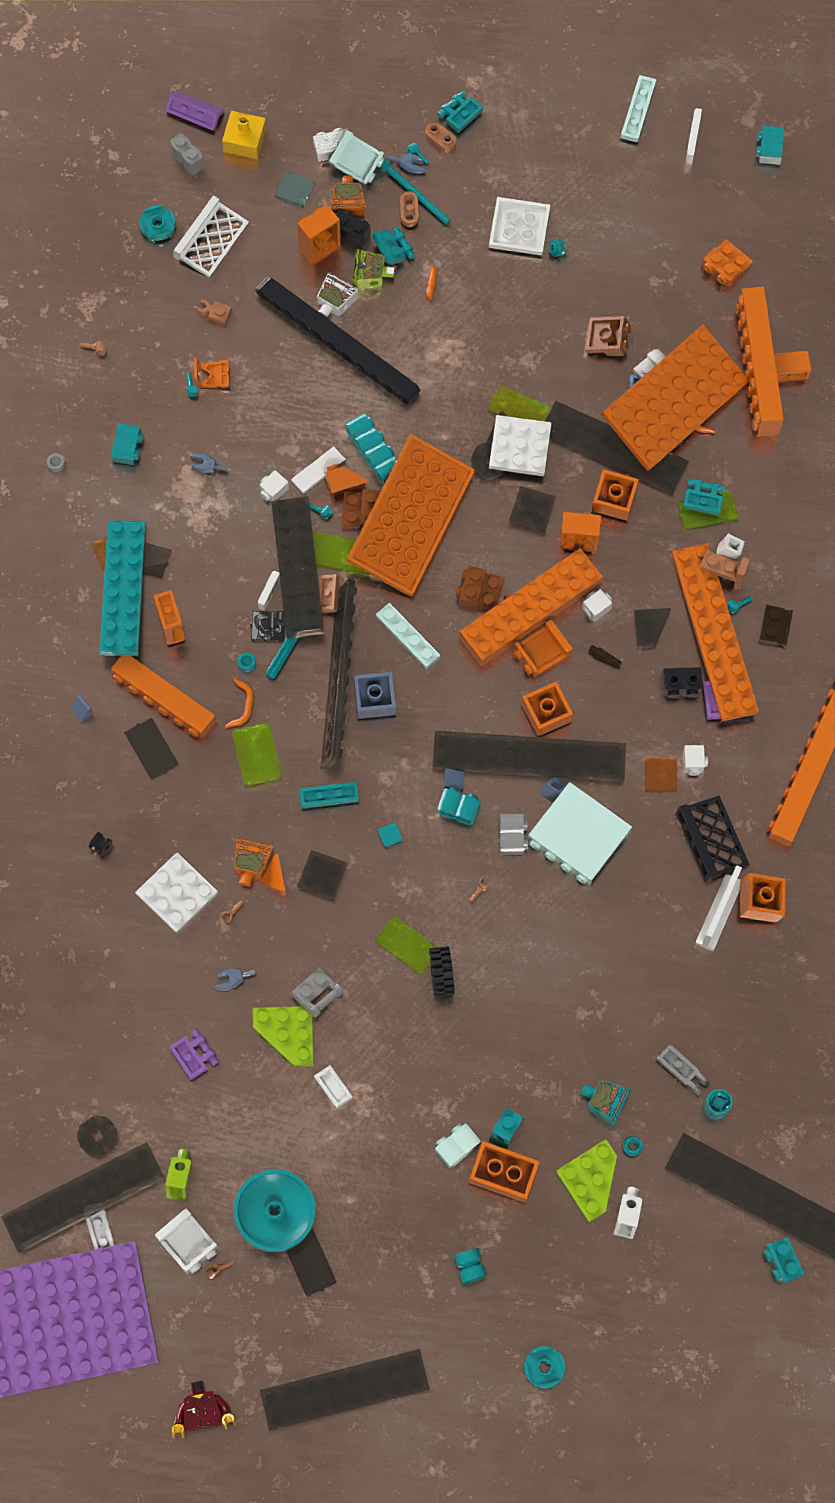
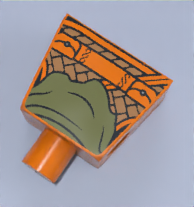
(349, 197)
(251, 860)

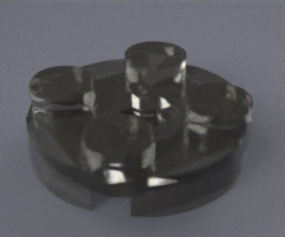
(479, 463)
(104, 1145)

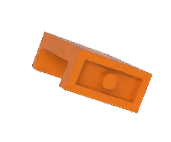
(169, 617)
(542, 650)

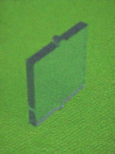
(294, 189)

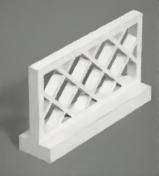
(199, 226)
(719, 911)

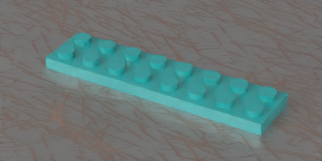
(122, 588)

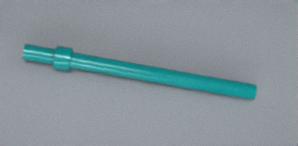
(386, 166)

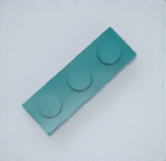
(329, 795)

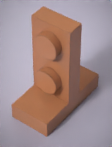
(726, 568)

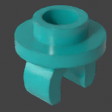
(556, 249)

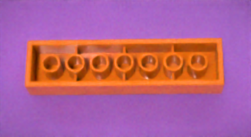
(760, 362)
(530, 607)

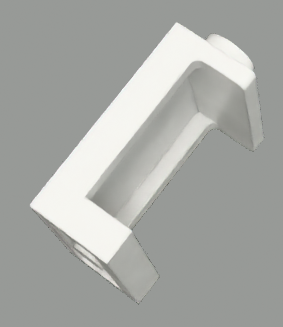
(187, 1242)

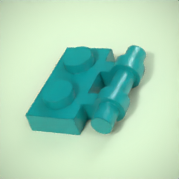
(463, 115)
(390, 249)
(703, 501)

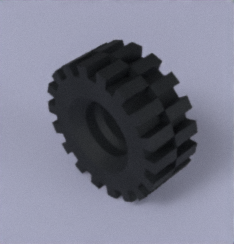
(441, 971)

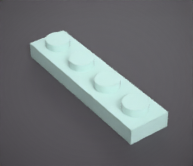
(638, 108)
(407, 636)

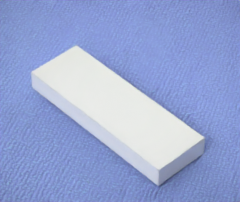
(693, 136)
(314, 472)
(100, 1230)

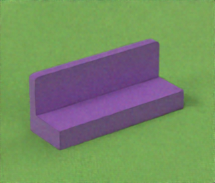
(194, 110)

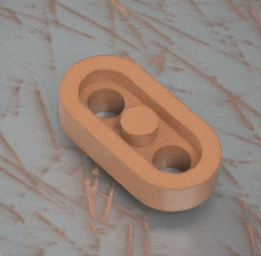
(439, 136)
(409, 210)

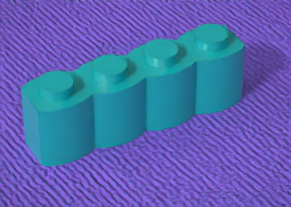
(371, 446)

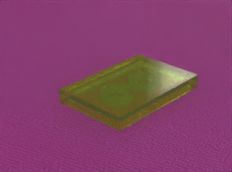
(256, 754)

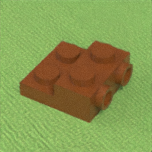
(608, 335)
(357, 508)
(479, 589)

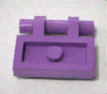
(188, 1057)

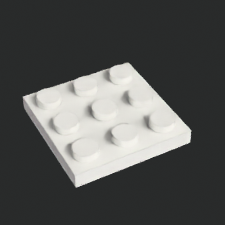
(519, 226)
(520, 445)
(176, 892)

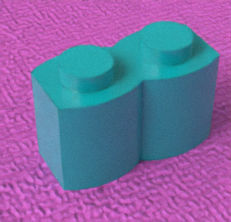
(771, 145)
(126, 444)
(458, 806)

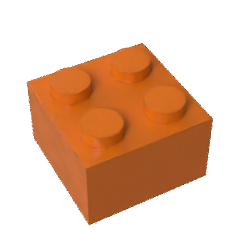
(615, 495)
(580, 531)
(547, 708)
(762, 897)

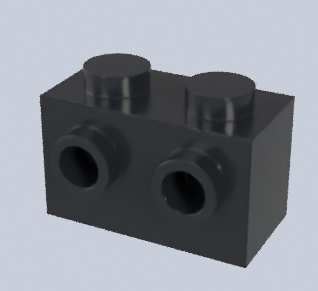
(352, 229)
(682, 682)

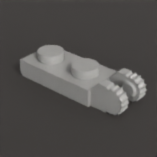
(681, 1068)

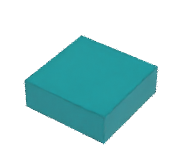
(390, 835)

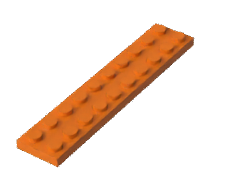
(715, 635)

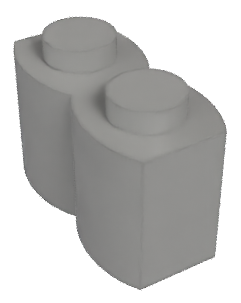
(187, 154)
(512, 834)

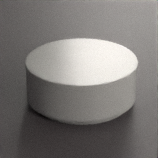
(55, 462)

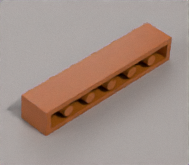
(163, 695)

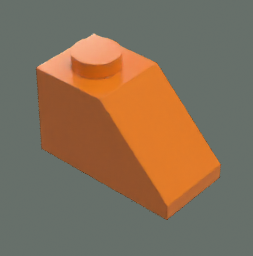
(342, 478)

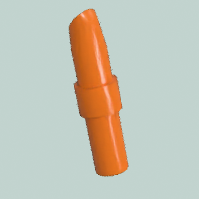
(431, 283)

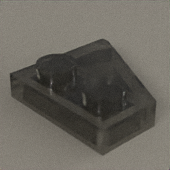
(649, 626)

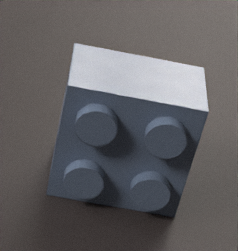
(374, 695)

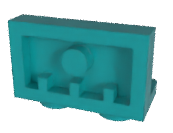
(783, 1260)

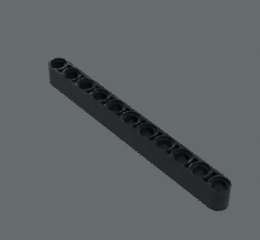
(338, 340)

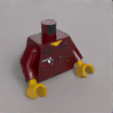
(201, 1411)

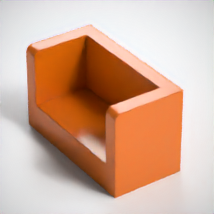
(792, 365)

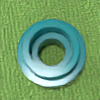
(632, 1139)

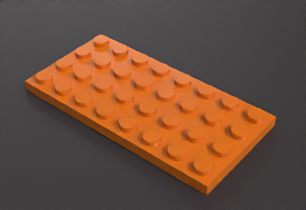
(675, 397)
(410, 515)

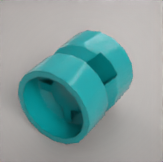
(718, 1104)
(470, 1264)

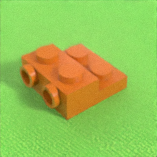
(726, 263)

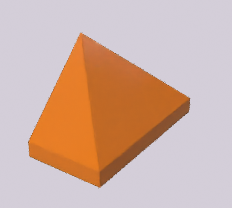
(273, 876)

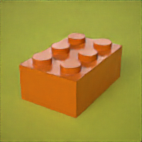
(319, 234)
(504, 1172)

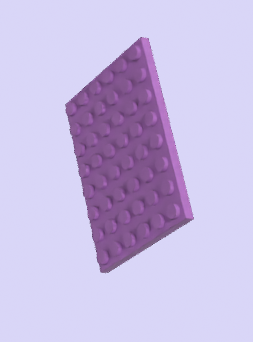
(73, 1319)

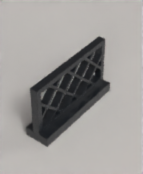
(696, 839)

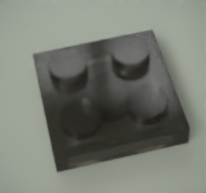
(532, 508)
(322, 874)

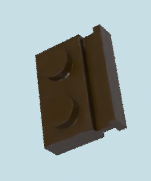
(776, 625)

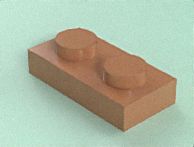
(329, 592)

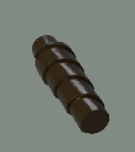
(604, 655)

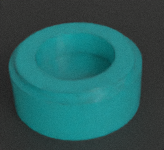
(246, 662)

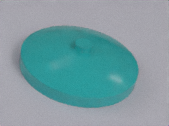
(274, 1210)

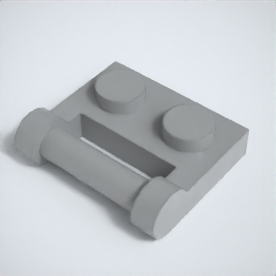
(312, 988)

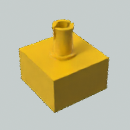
(244, 135)

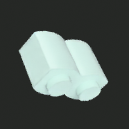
(457, 1145)

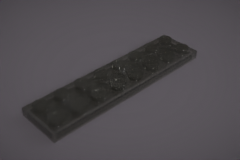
(603, 444)
(297, 567)
(82, 1197)
(344, 1390)

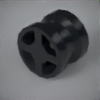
(100, 844)

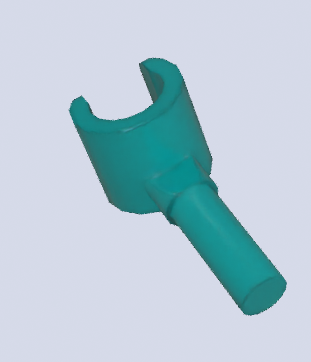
(414, 149)
(192, 390)
(325, 512)
(733, 606)

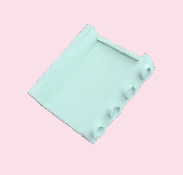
(578, 833)

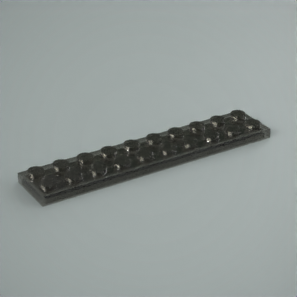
(338, 676)
(529, 756)
(754, 1194)

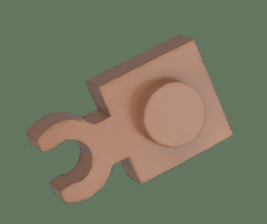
(217, 312)

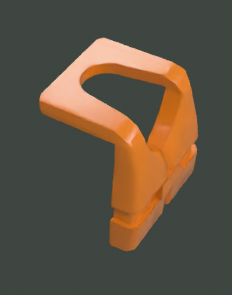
(218, 373)

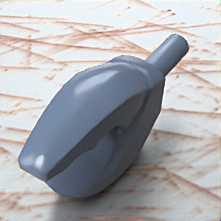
(406, 162)
(208, 465)
(235, 976)

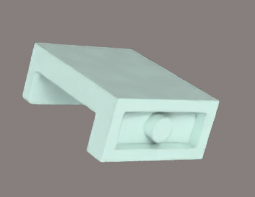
(356, 158)

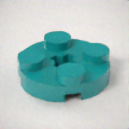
(154, 232)
(550, 1357)

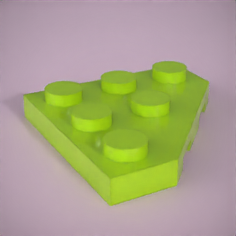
(287, 1031)
(590, 1179)

